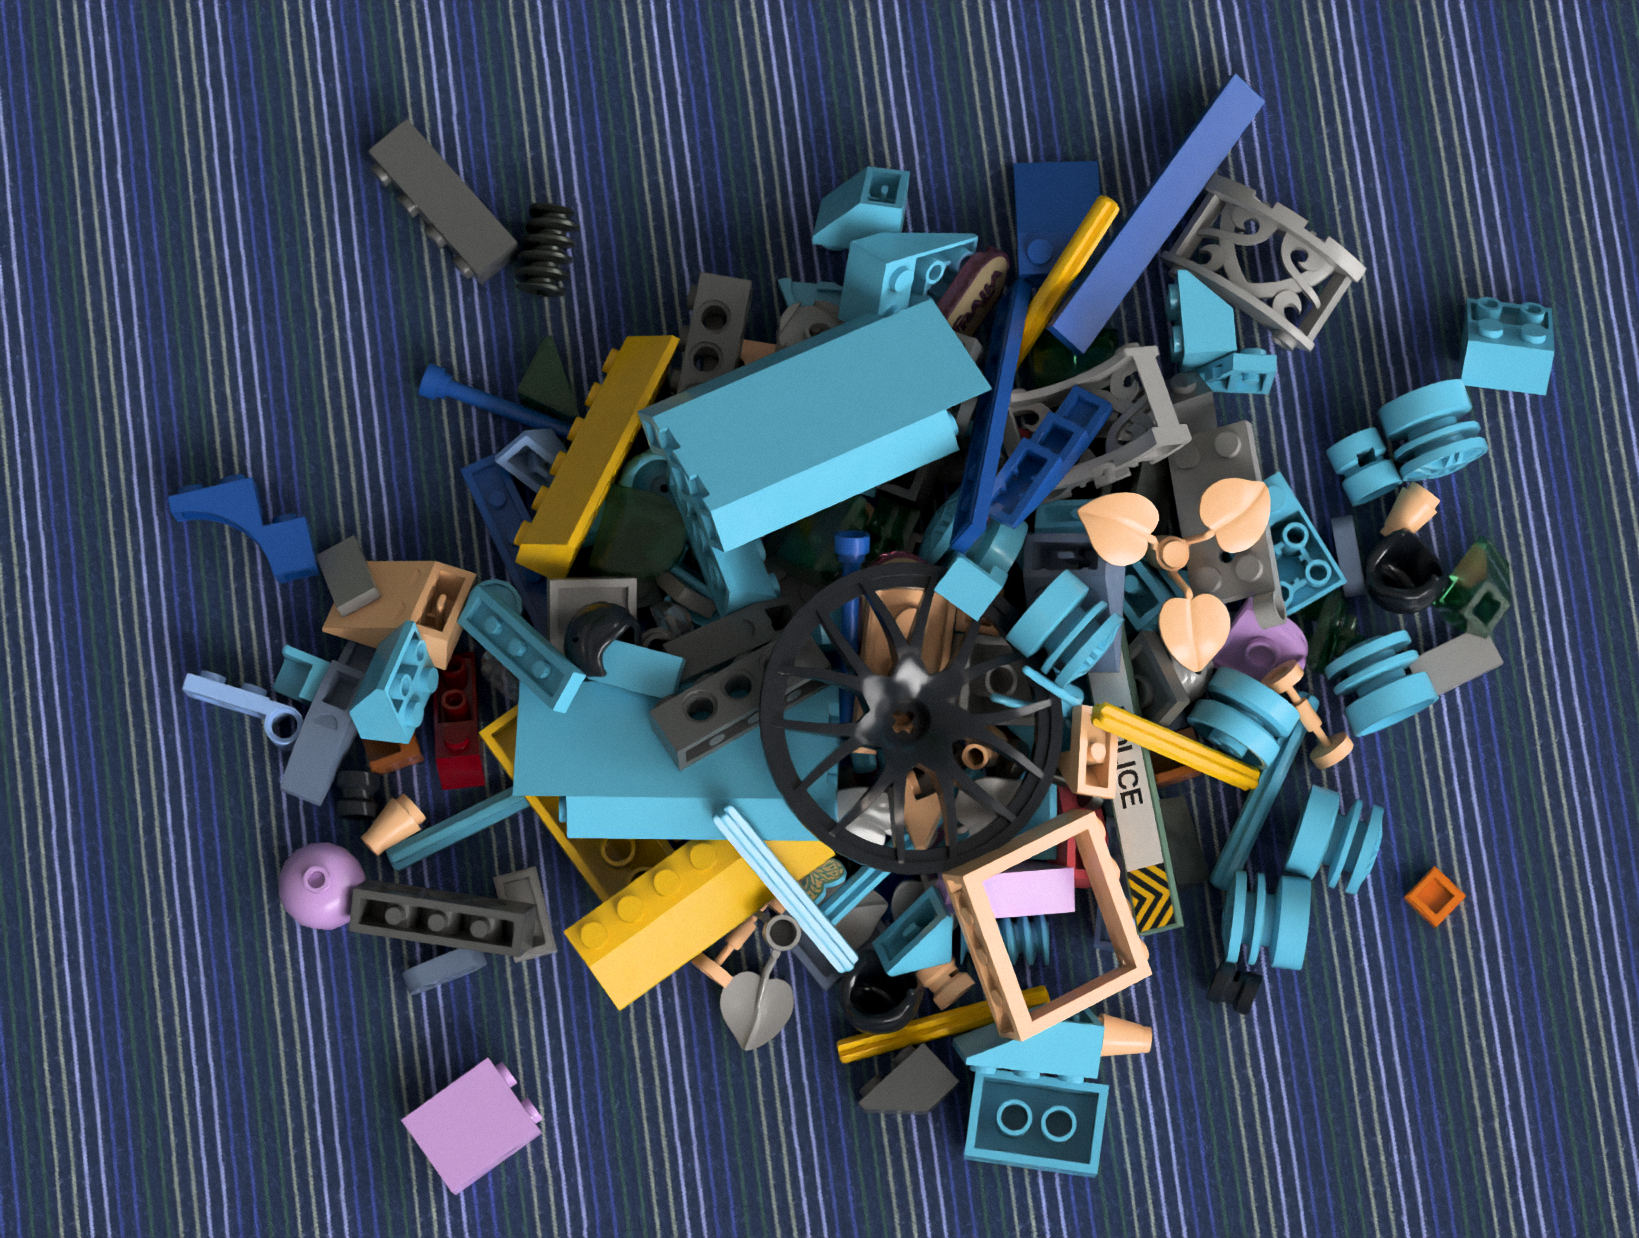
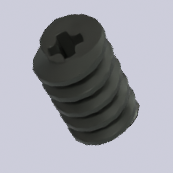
(544, 250)

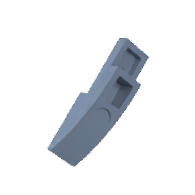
(327, 727)

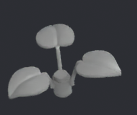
(875, 824)
(761, 1006)

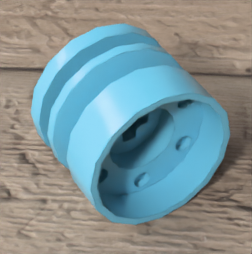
(1435, 438)
(995, 546)
(1065, 629)
(1381, 683)
(1334, 840)
(1267, 920)

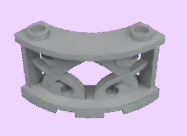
(1323, 259)
(1148, 441)

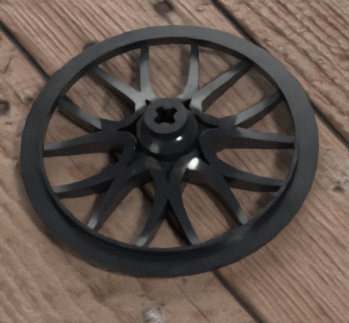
(932, 723)

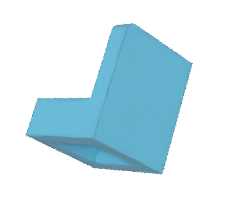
(971, 586)
(300, 675)

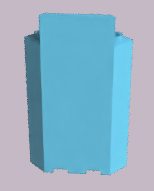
(815, 422)
(626, 786)

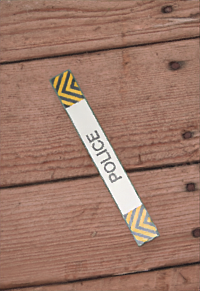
(1139, 811)

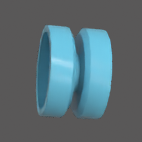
(1243, 717)

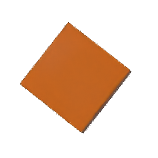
(1434, 897)

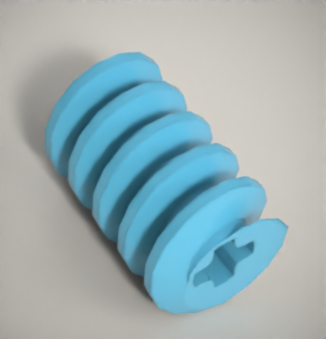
(1020, 938)

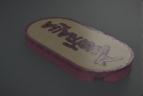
(975, 291)

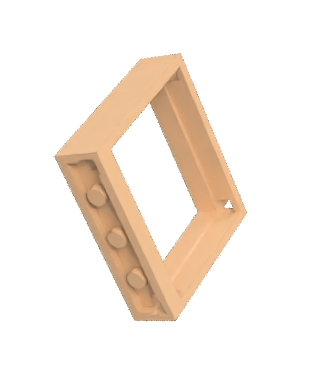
(987, 945)

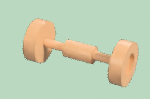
(1331, 748)
(734, 941)

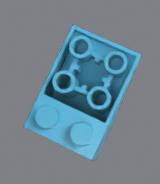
(901, 270)
(1301, 557)
(1064, 1049)

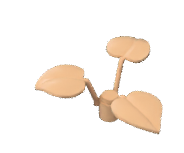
(1121, 535)

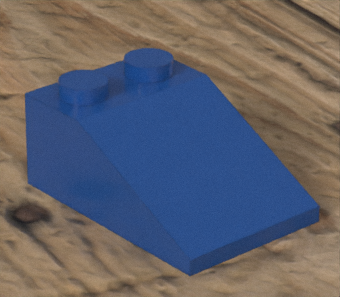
(1048, 210)

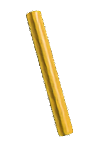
(1066, 271)
(1175, 746)
(929, 1028)

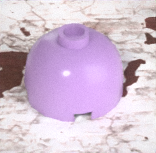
(319, 885)

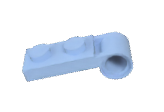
(247, 700)

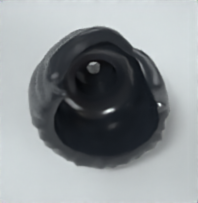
(1403, 574)
(594, 630)
(876, 1000)

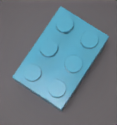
(1036, 1123)

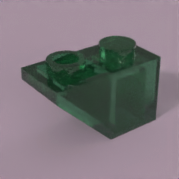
(1477, 591)

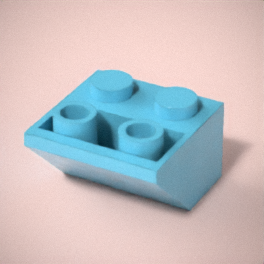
(862, 207)
(1202, 323)
(1506, 346)
(395, 687)

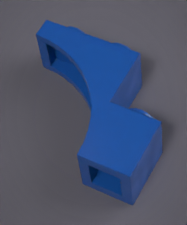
(238, 504)

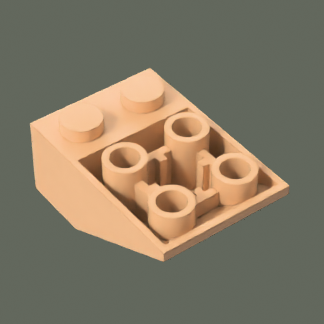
(411, 591)

